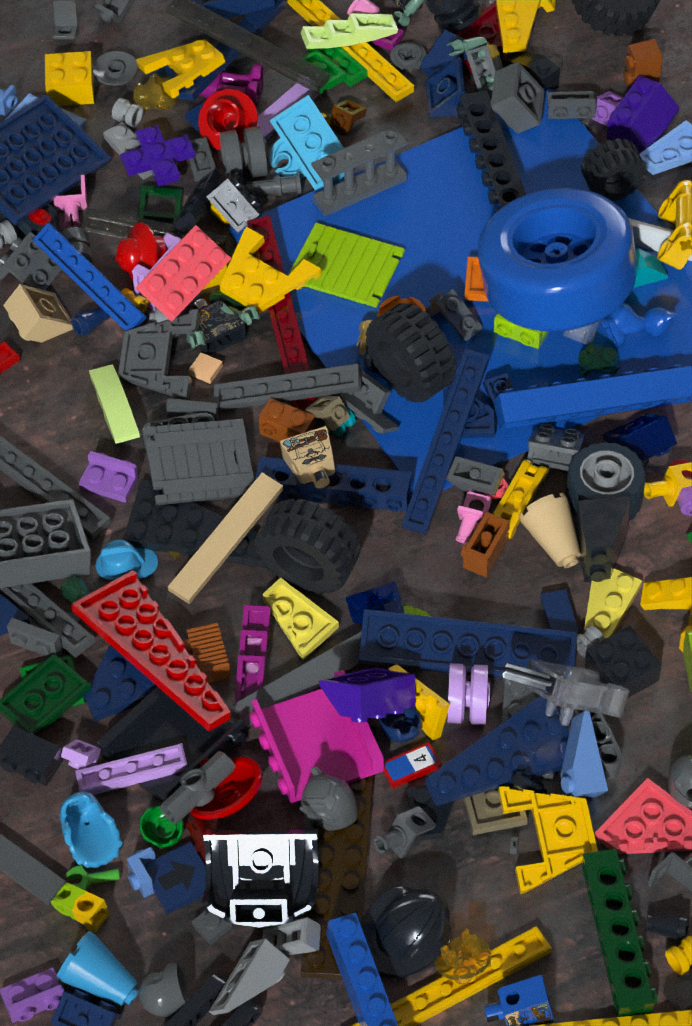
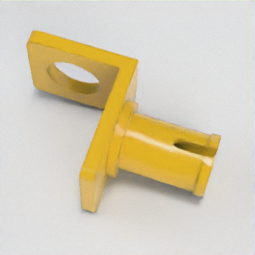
(670, 485)

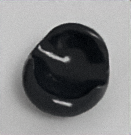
(406, 930)

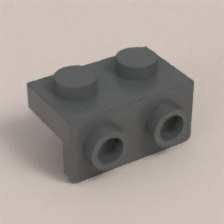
(571, 105)

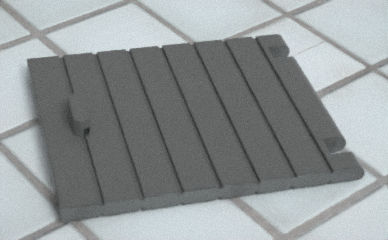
(199, 461)

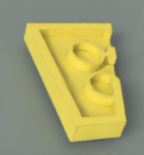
(610, 601)
(299, 617)

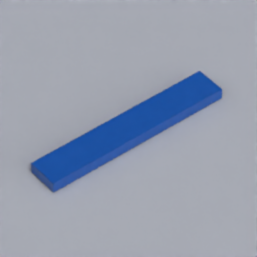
(89, 278)

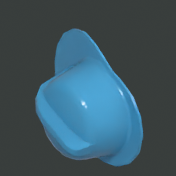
(121, 557)

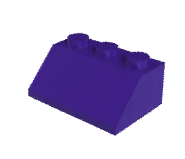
(642, 114)
(370, 693)

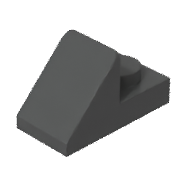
(475, 476)

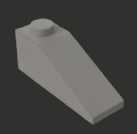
(255, 972)

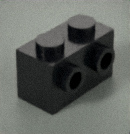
(30, 756)

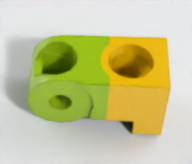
(81, 906)

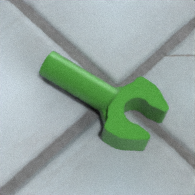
(91, 878)

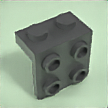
(29, 264)
(35, 638)

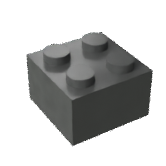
(517, 98)

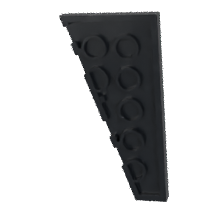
(179, 527)

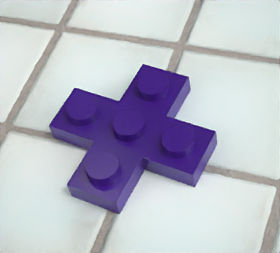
(157, 155)

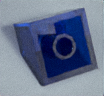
(644, 435)

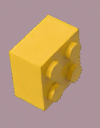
(69, 78)

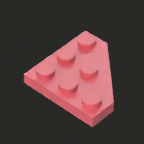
(648, 823)

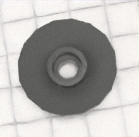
(115, 68)

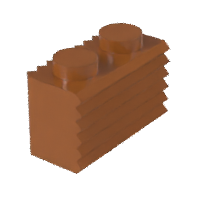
(208, 650)

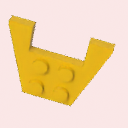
(187, 61)
(256, 282)
(561, 829)

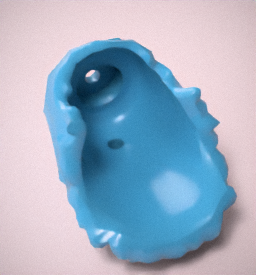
(89, 830)

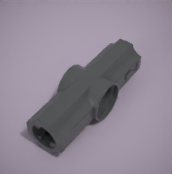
(197, 787)

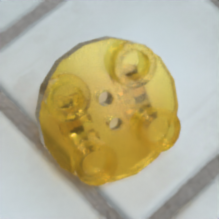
(464, 958)

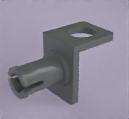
(65, 19)
(403, 832)
(676, 867)

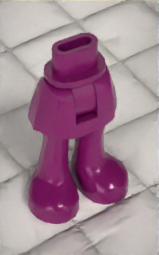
(249, 84)

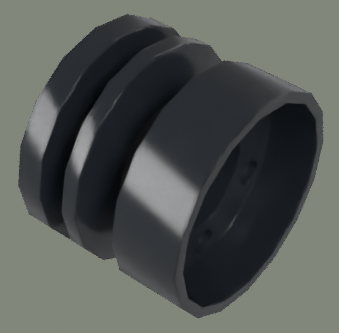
(454, 14)

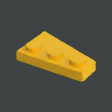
(516, 23)
(430, 706)

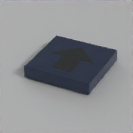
(177, 877)

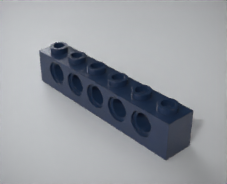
(346, 487)

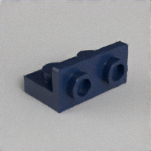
(79, 1010)

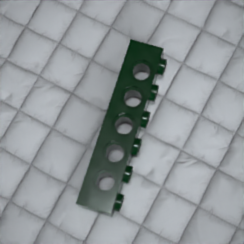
(627, 1000)

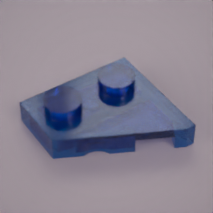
(381, 598)

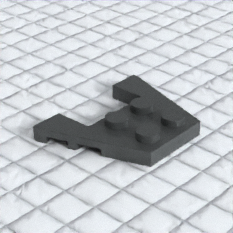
(147, 355)

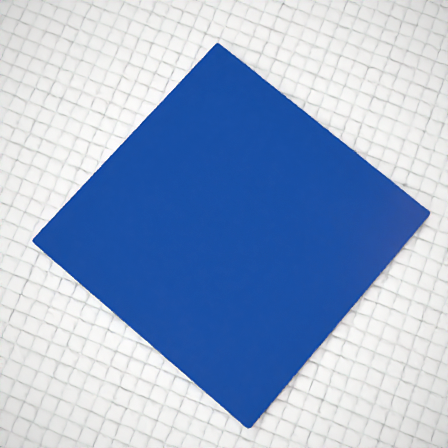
(439, 225)

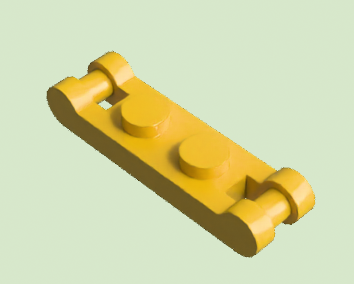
(520, 493)

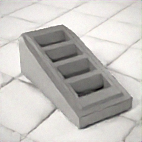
(307, 936)

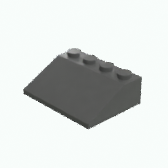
(42, 544)

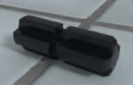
(524, 781)

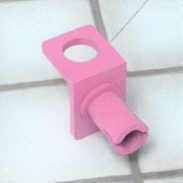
(72, 204)
(471, 517)

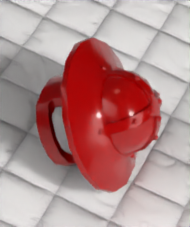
(226, 112)
(139, 248)

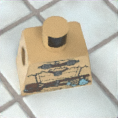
(310, 456)

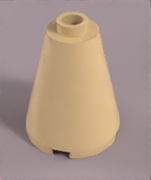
(553, 528)

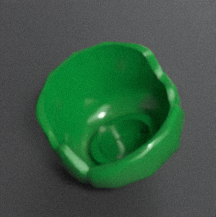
(158, 829)

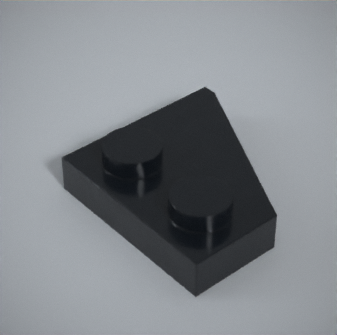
(420, 797)

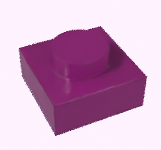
(390, 41)

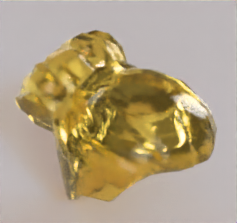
(153, 94)

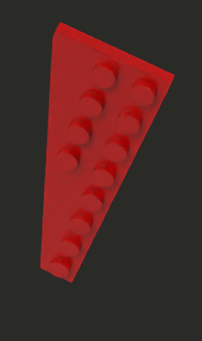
(139, 632)

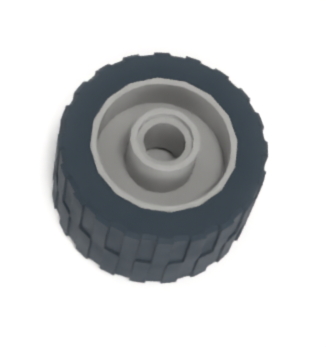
(606, 472)

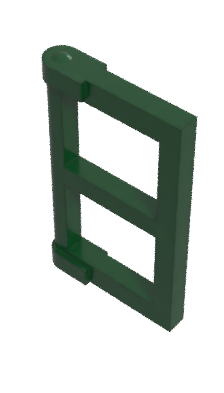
(159, 192)

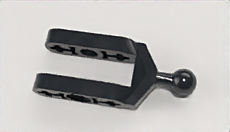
(203, 1000)

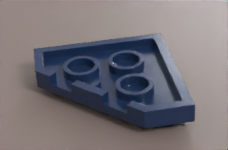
(116, 686)

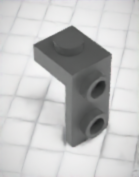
(455, 313)

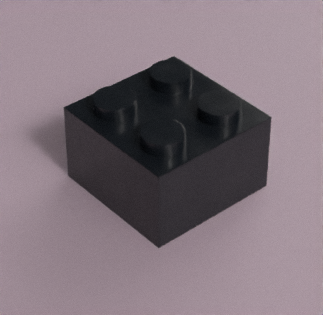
(624, 661)

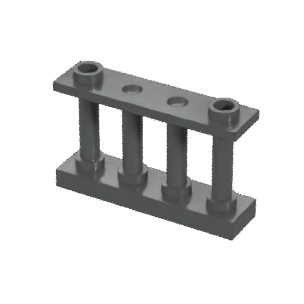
(363, 185)

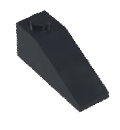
(537, 65)

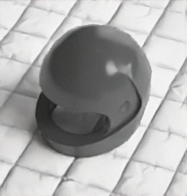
(681, 780)
(164, 991)

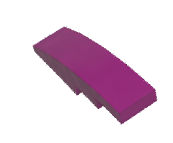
(253, 650)

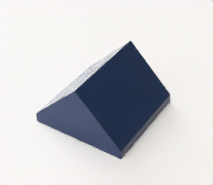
(445, 89)

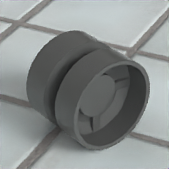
(250, 152)

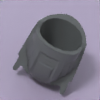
(329, 801)

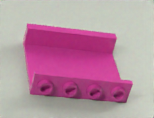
(313, 734)

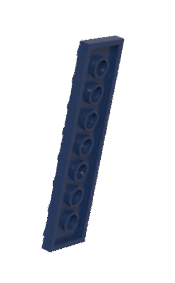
(436, 642)

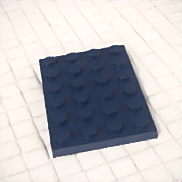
(42, 158)

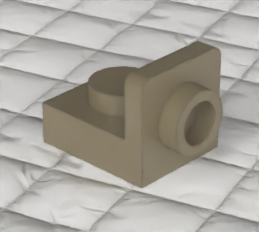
(330, 410)

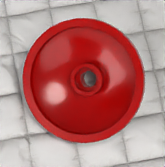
(233, 791)

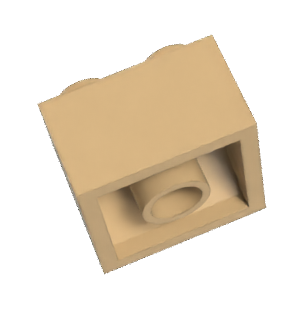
(37, 314)

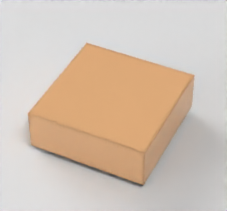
(205, 368)

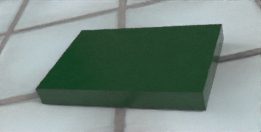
(43, 696)

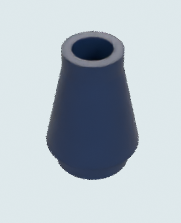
(87, 321)

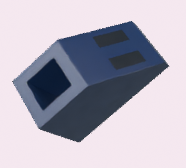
(439, 54)

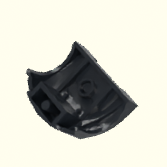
(260, 875)

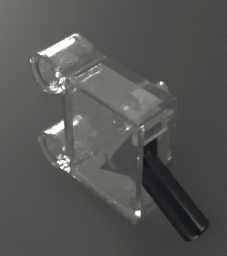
(569, 688)

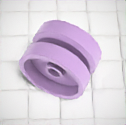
(468, 694)

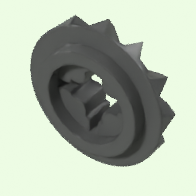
(404, 50)

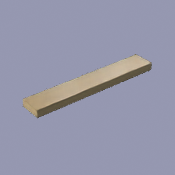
(225, 538)

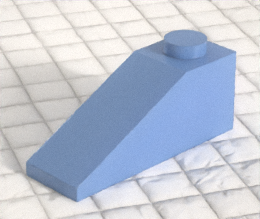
(582, 766)

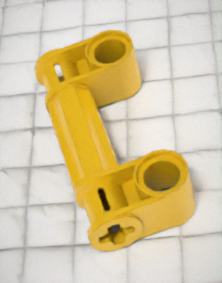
(677, 211)

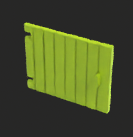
(349, 264)

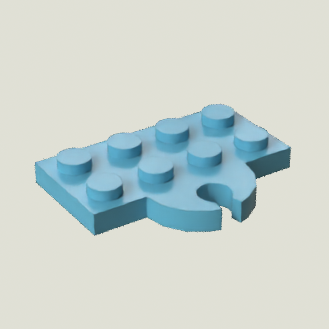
(303, 140)

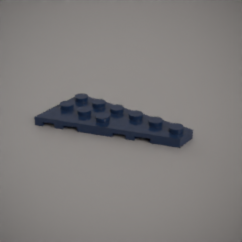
(522, 743)

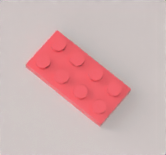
(183, 273)

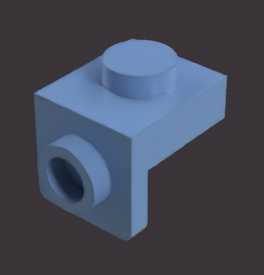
(138, 875)

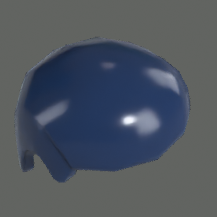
(402, 726)

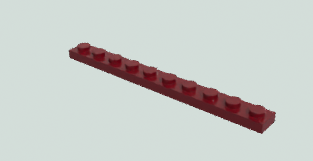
(283, 312)

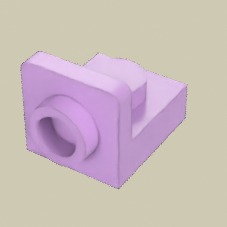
(81, 754)

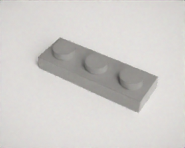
(122, 141)

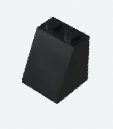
(601, 535)

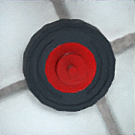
(39, 219)

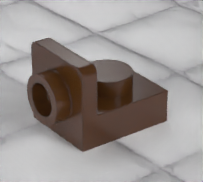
(345, 114)

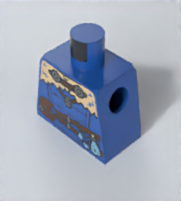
(522, 1004)

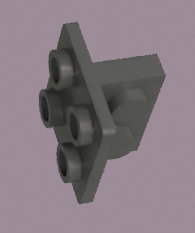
(554, 446)

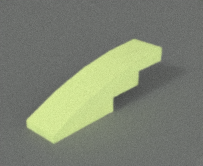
(355, 30)
(114, 404)

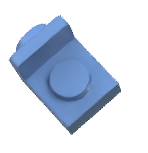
(8, 100)

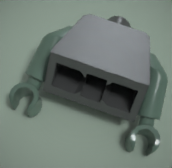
(483, 60)

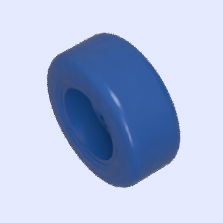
(563, 288)

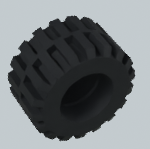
(614, 169)

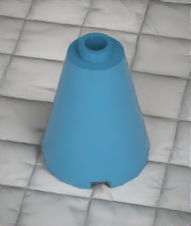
(98, 972)

